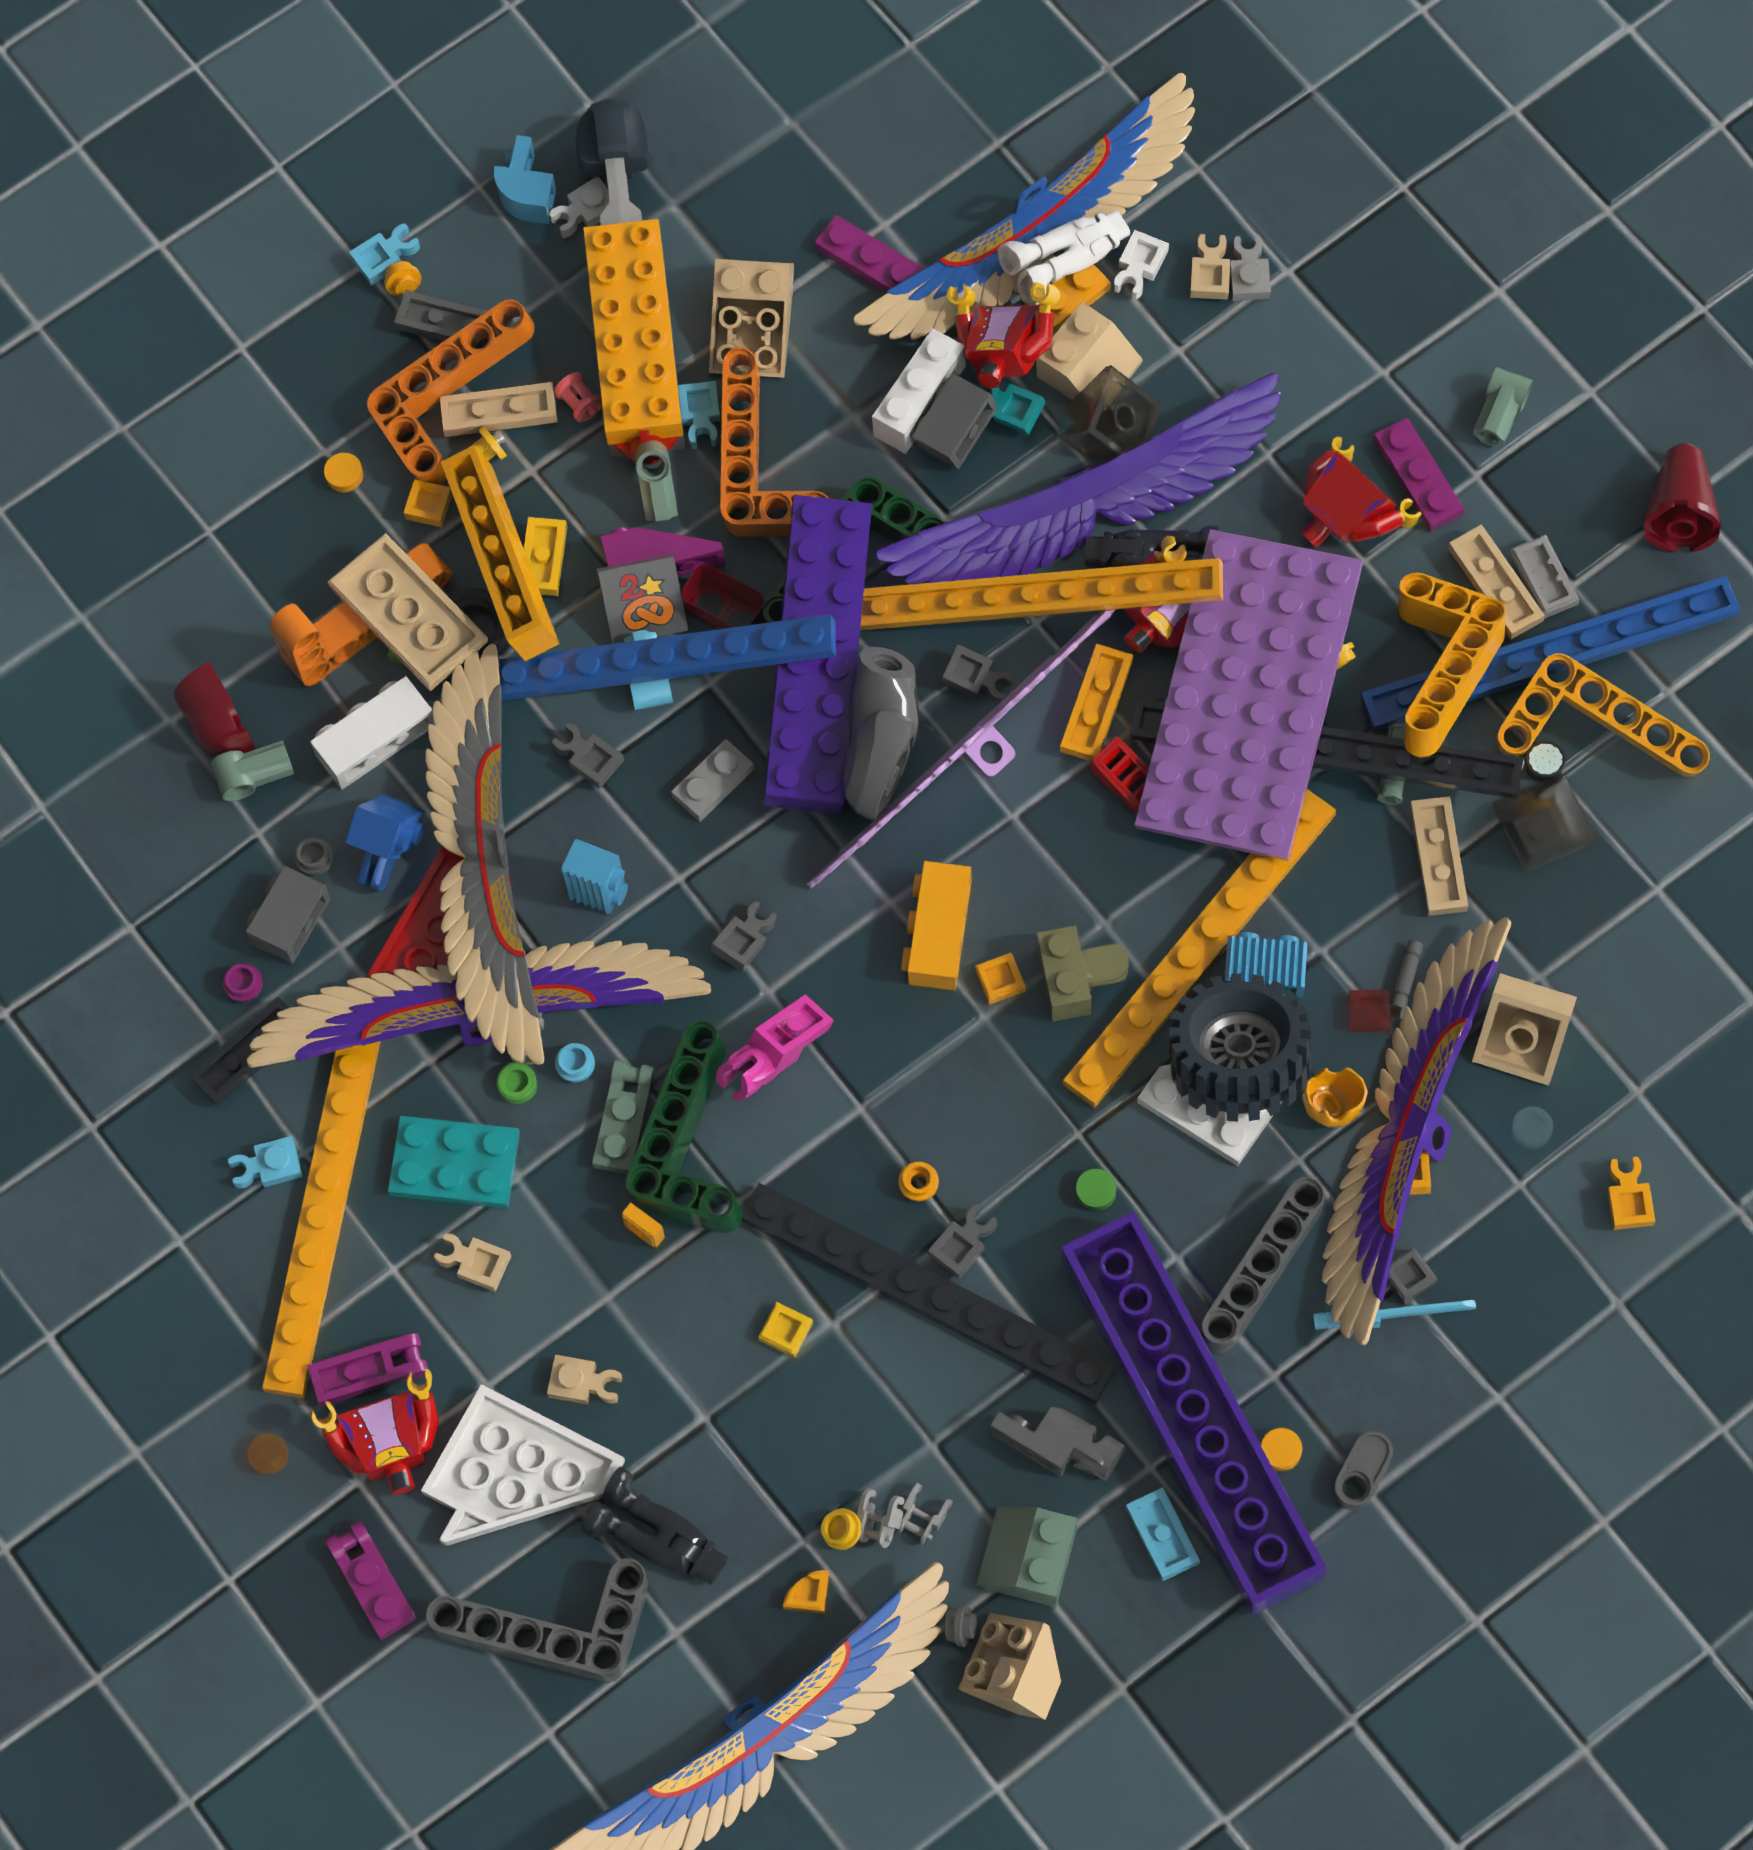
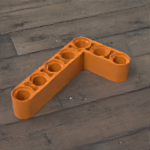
(430, 369)
(746, 458)
(322, 647)

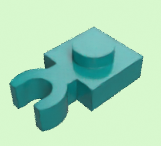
(1017, 407)

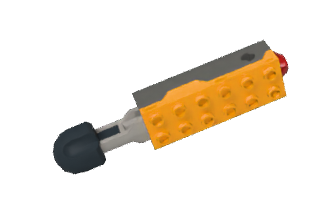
(628, 289)

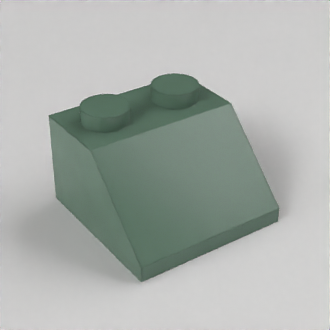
(1028, 1553)

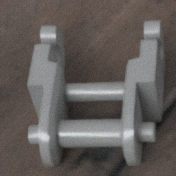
(934, 1521)
(888, 1523)

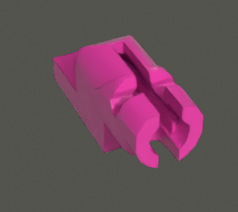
(774, 1046)

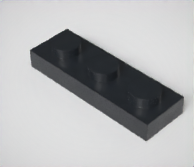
(228, 1065)

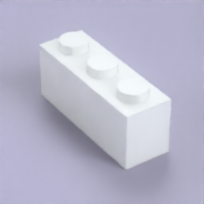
(915, 389)
(372, 732)

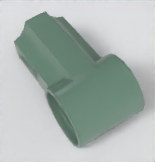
(1504, 398)
(656, 483)
(241, 772)

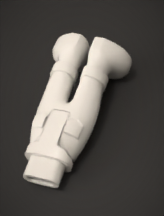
(1082, 240)

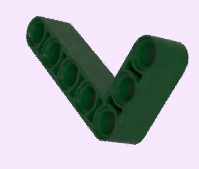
(887, 506)
(678, 1136)

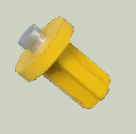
(490, 445)

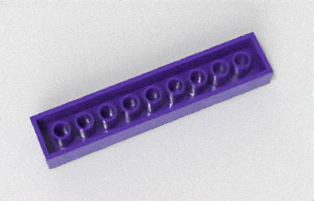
(1193, 1413)

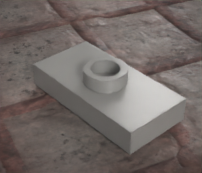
(1544, 576)

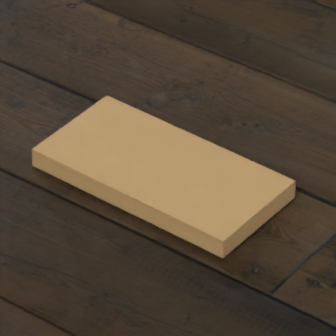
(407, 611)

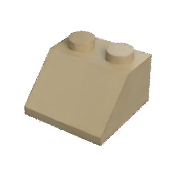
(1083, 350)
(1524, 1029)

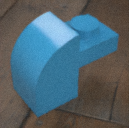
(524, 192)

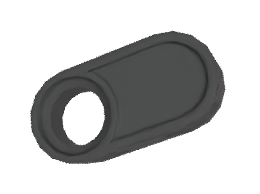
(1367, 1463)

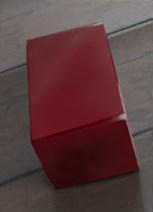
(711, 580)

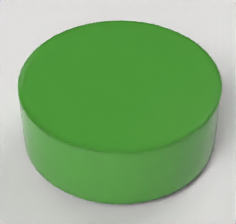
(516, 1083)
(1096, 1189)

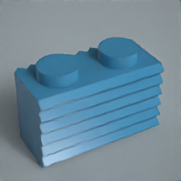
(594, 876)
(1274, 959)

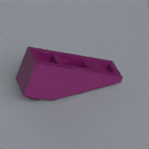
(638, 543)

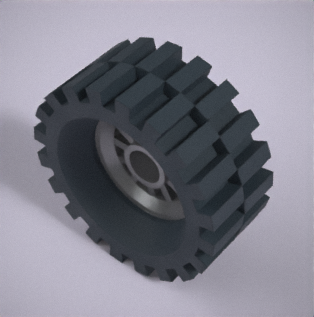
(1240, 1047)

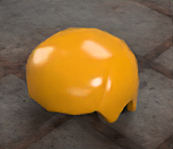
(1334, 1097)

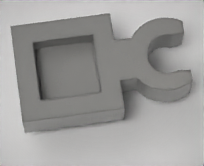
(1249, 274)

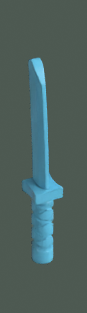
(1324, 1320)

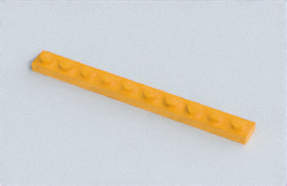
(1042, 594)
(1190, 960)
(320, 1220)

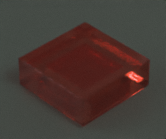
(1369, 1011)

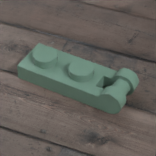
(623, 1117)

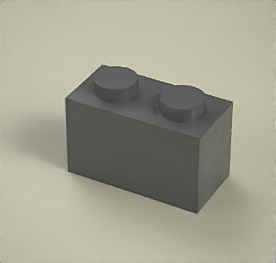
(954, 421)
(287, 914)

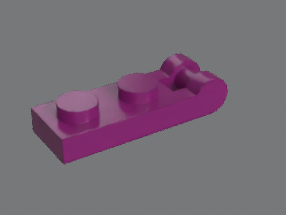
(367, 1369)
(371, 1581)

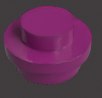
(242, 982)

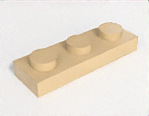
(498, 409)
(1495, 578)
(1439, 856)

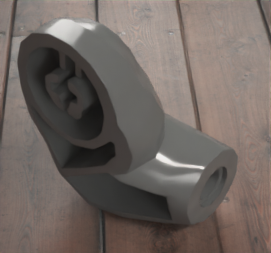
(881, 729)

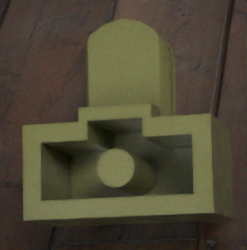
(1073, 971)

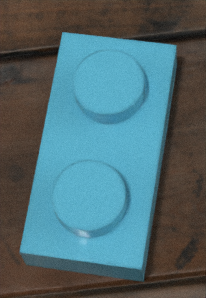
(1162, 1534)

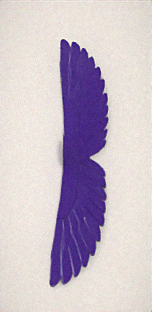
(1058, 518)

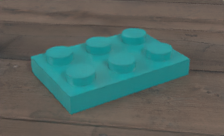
(454, 1162)

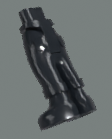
(1136, 545)
(674, 1546)

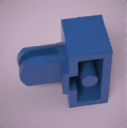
(384, 831)

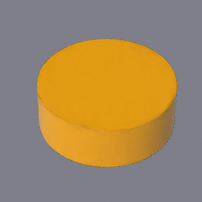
(343, 472)
(1282, 1448)

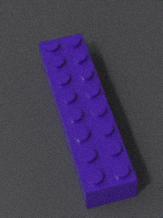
(814, 696)

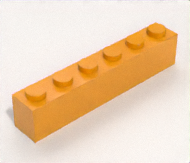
(500, 553)

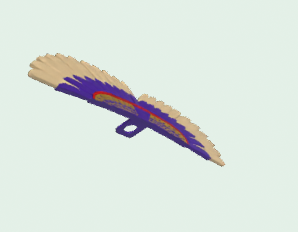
(428, 999)
(1387, 1158)

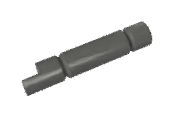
(1405, 980)

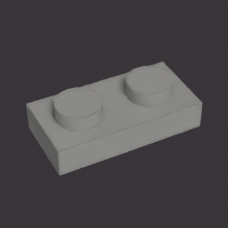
(712, 780)

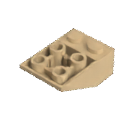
(751, 312)

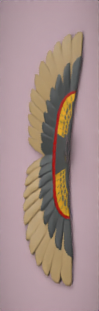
(477, 891)

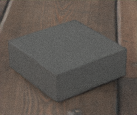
(1410, 1276)

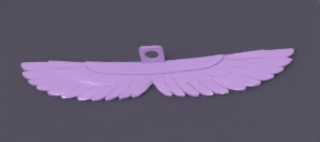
(970, 744)

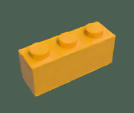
(937, 925)

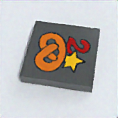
(643, 597)

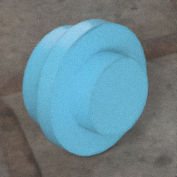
(574, 1062)

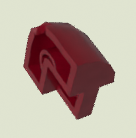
(211, 713)

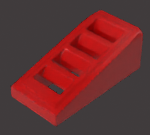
(1109, 778)

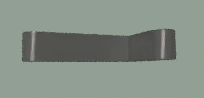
(549, 1634)

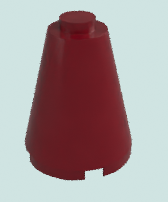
(1682, 503)

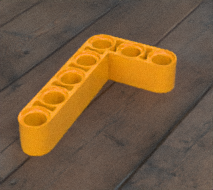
(1476, 632)
(1600, 712)

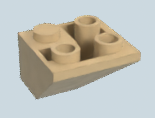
(1014, 1666)

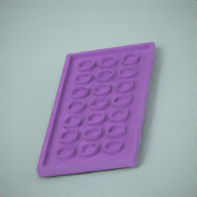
(1250, 697)

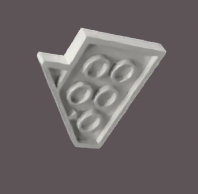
(513, 1468)

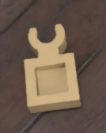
(1210, 271)
(478, 1263)
(576, 1378)

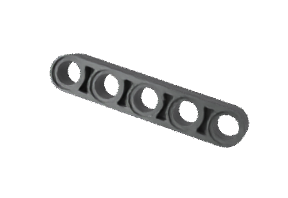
(1268, 1247)

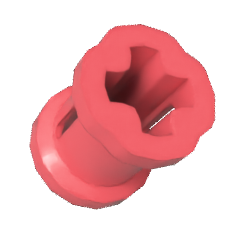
(567, 391)

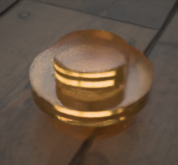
(268, 1454)

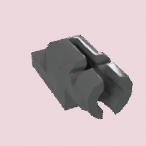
(1058, 1441)

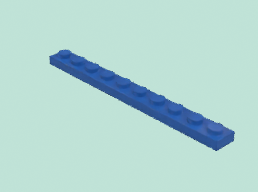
(1582, 641)
(668, 657)

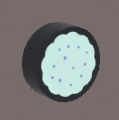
(1544, 761)

